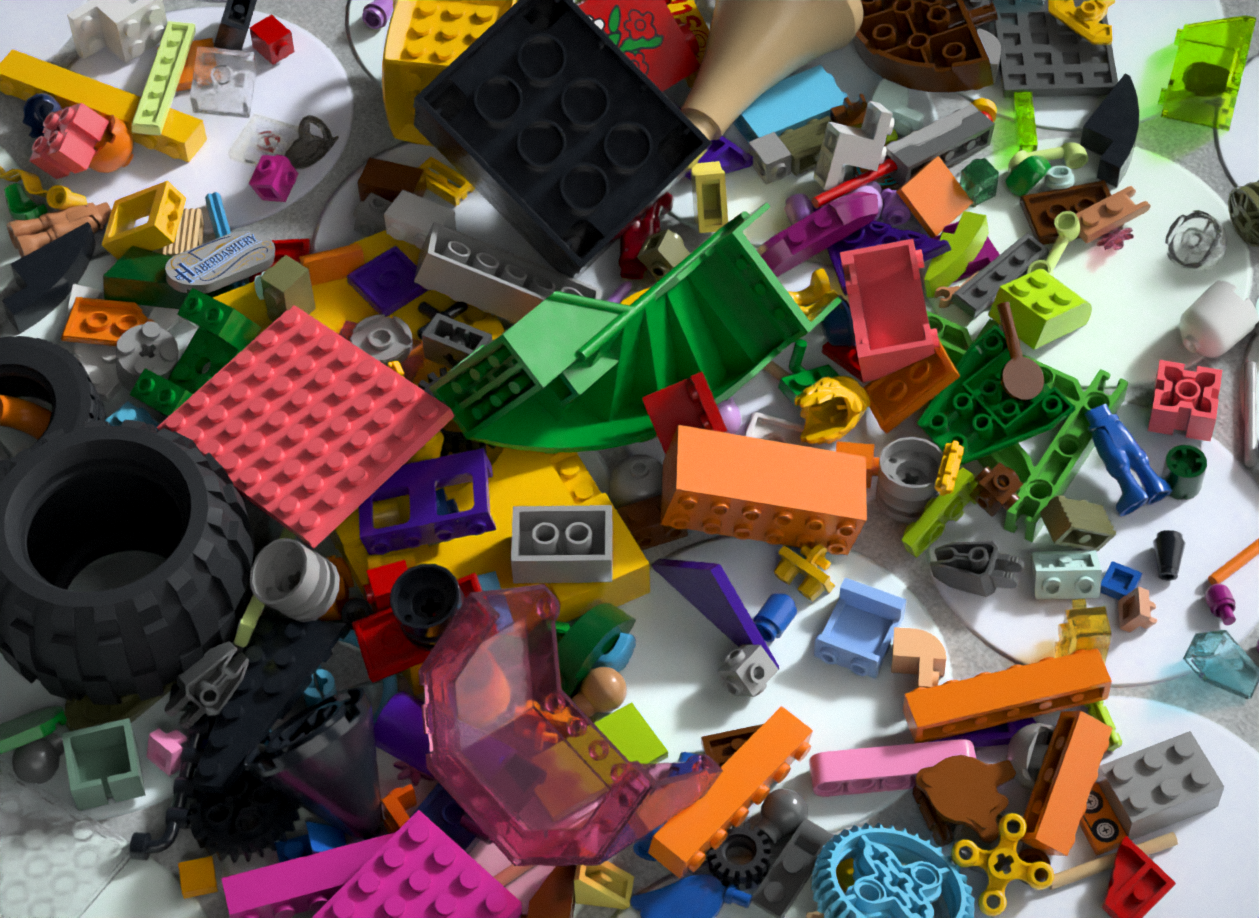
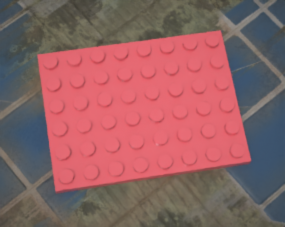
(308, 424)

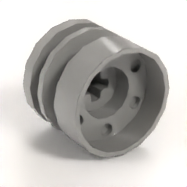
(907, 477)
(294, 580)

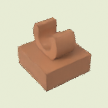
(1135, 610)

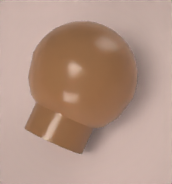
(601, 691)

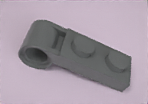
(791, 869)

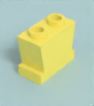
(709, 196)

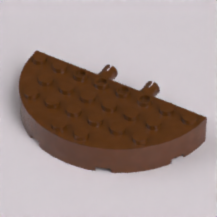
(926, 43)

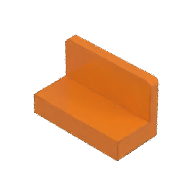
(333, 263)

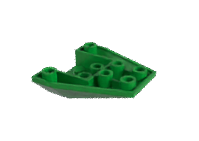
(980, 411)

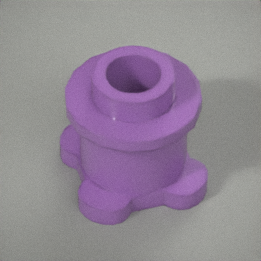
(894, 209)

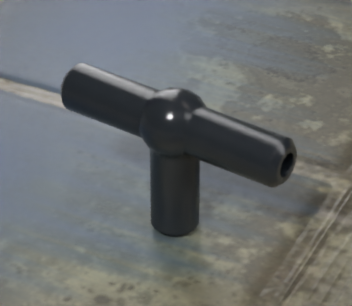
(430, 312)

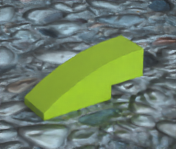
(965, 246)

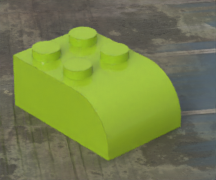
(1041, 308)

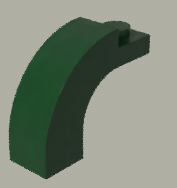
(588, 641)

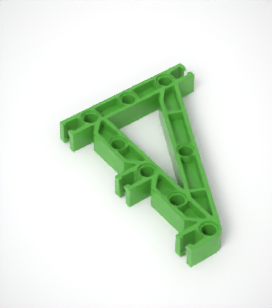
(1066, 451)

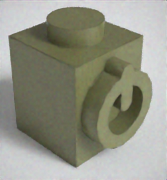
(662, 252)

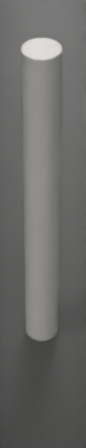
(1250, 413)

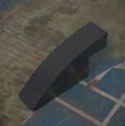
(1114, 131)
(48, 276)

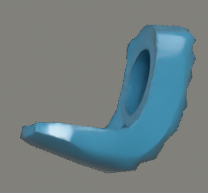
(619, 655)

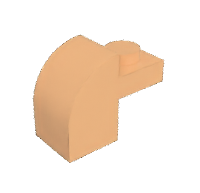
(918, 654)

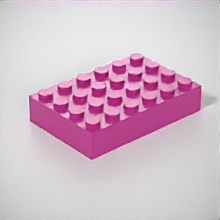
(421, 876)

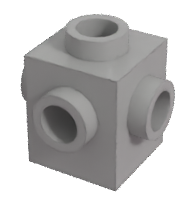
(370, 215)
(747, 670)

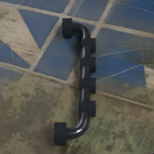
(177, 815)

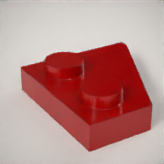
(1134, 883)

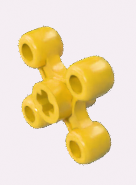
(1016, 870)

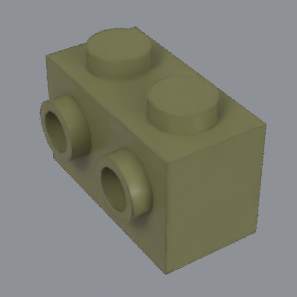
(286, 286)

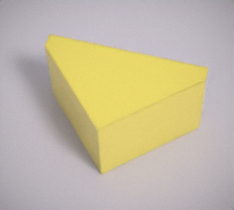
(603, 886)

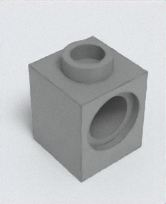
(770, 158)

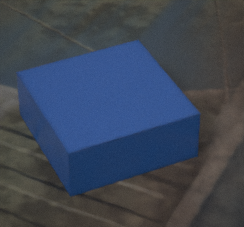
(1119, 581)

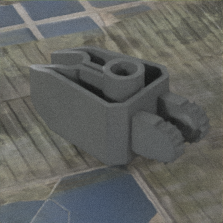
(975, 567)
(208, 684)

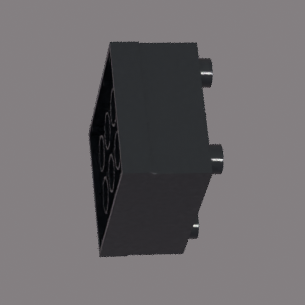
(558, 131)

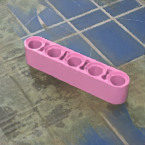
(879, 767)

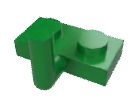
(801, 379)

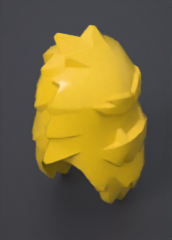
(831, 408)

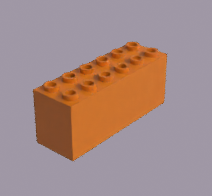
(763, 490)

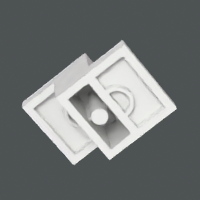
(119, 25)
(853, 146)

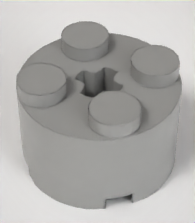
(147, 348)

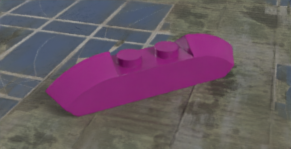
(818, 231)

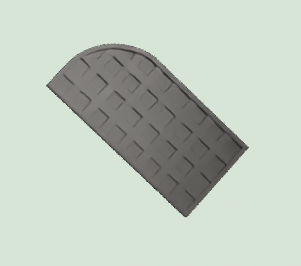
(1047, 55)

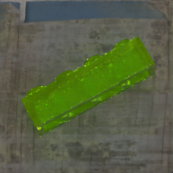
(1024, 122)

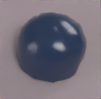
(36, 110)

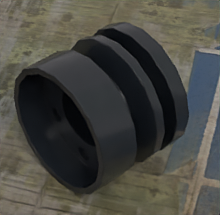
(418, 595)

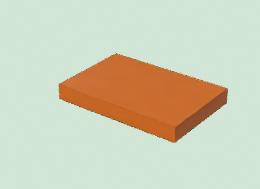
(908, 389)

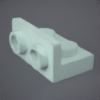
(1066, 574)

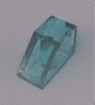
(1222, 663)

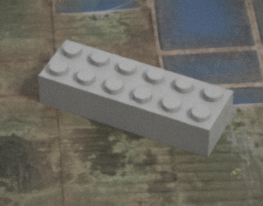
(488, 275)

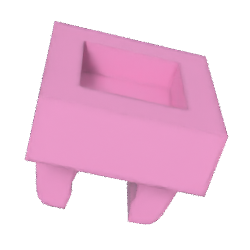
(166, 750)

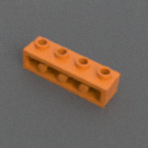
(1065, 782)

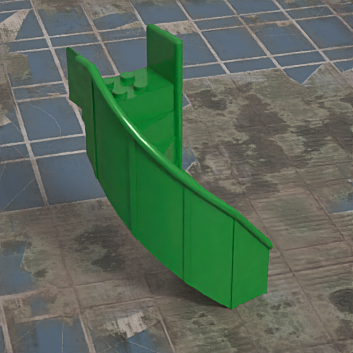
(582, 364)

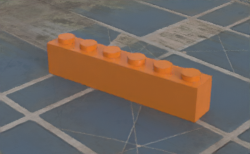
(1006, 695)
(744, 781)

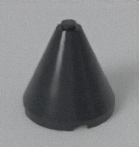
(327, 763)

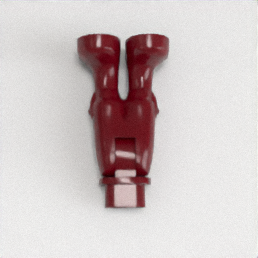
(635, 237)

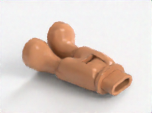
(27, 234)

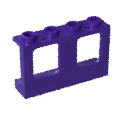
(420, 483)

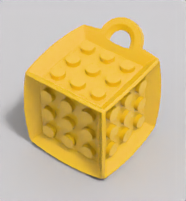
(421, 44)

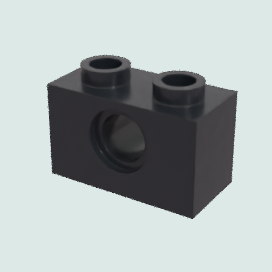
(234, 24)

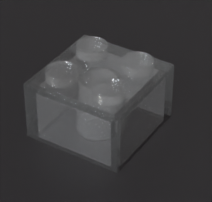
(223, 82)

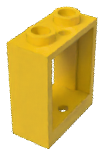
(157, 203)

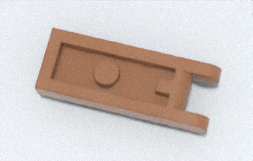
(1109, 214)

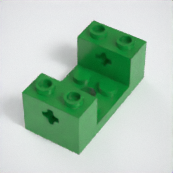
(218, 339)

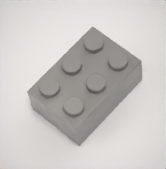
(562, 544)
(1160, 785)

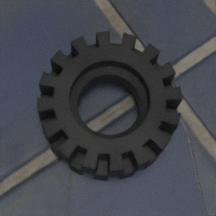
(744, 873)

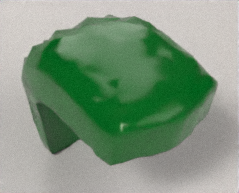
(1027, 175)
(20, 205)

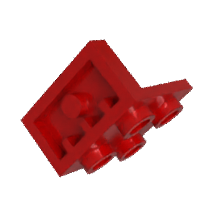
(683, 404)

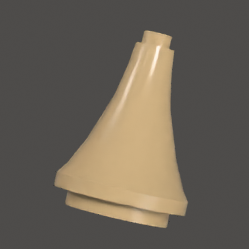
(758, 46)

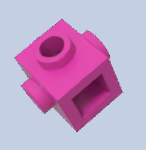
(273, 178)

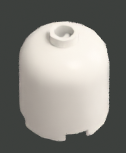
(1217, 320)

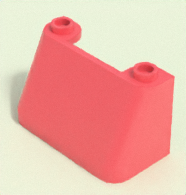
(888, 307)

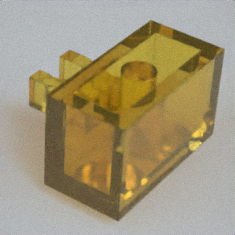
(1083, 629)

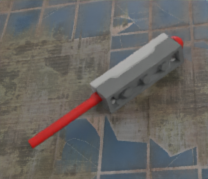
(948, 138)

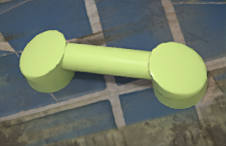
(1073, 154)
(1068, 230)

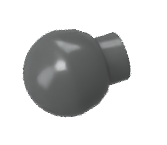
(39, 759)
(781, 814)

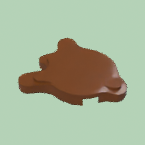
(967, 793)

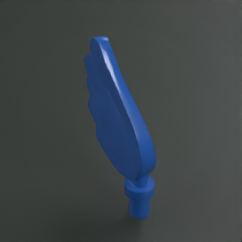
(689, 898)

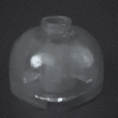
(1196, 241)

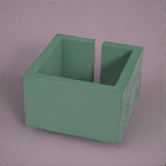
(103, 764)

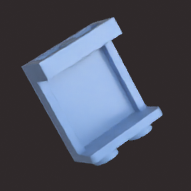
(860, 628)

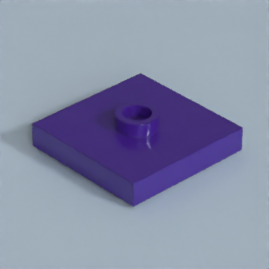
(387, 281)

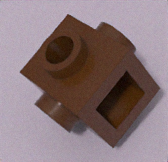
(996, 489)

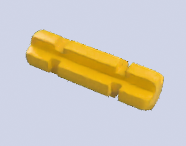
(949, 468)

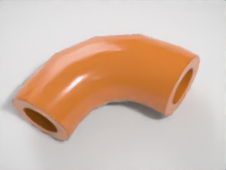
(23, 415)

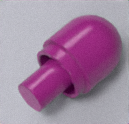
(1221, 603)

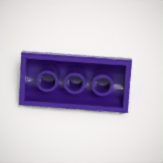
(401, 731)

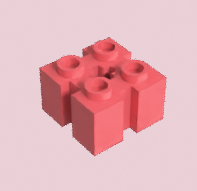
(68, 140)
(1185, 400)

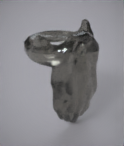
(310, 148)

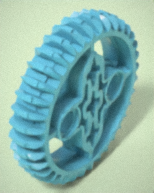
(882, 883)

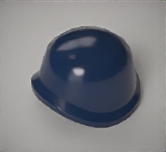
(839, 326)

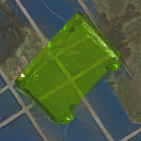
(1208, 71)

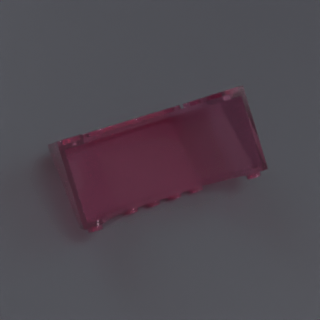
(525, 752)

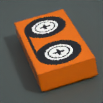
(1101, 823)

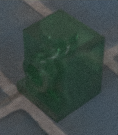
(976, 175)

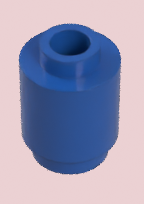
(775, 616)

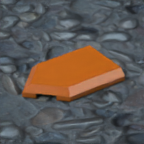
(101, 321)

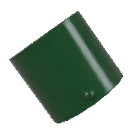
(1184, 471)

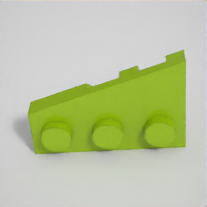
(937, 513)

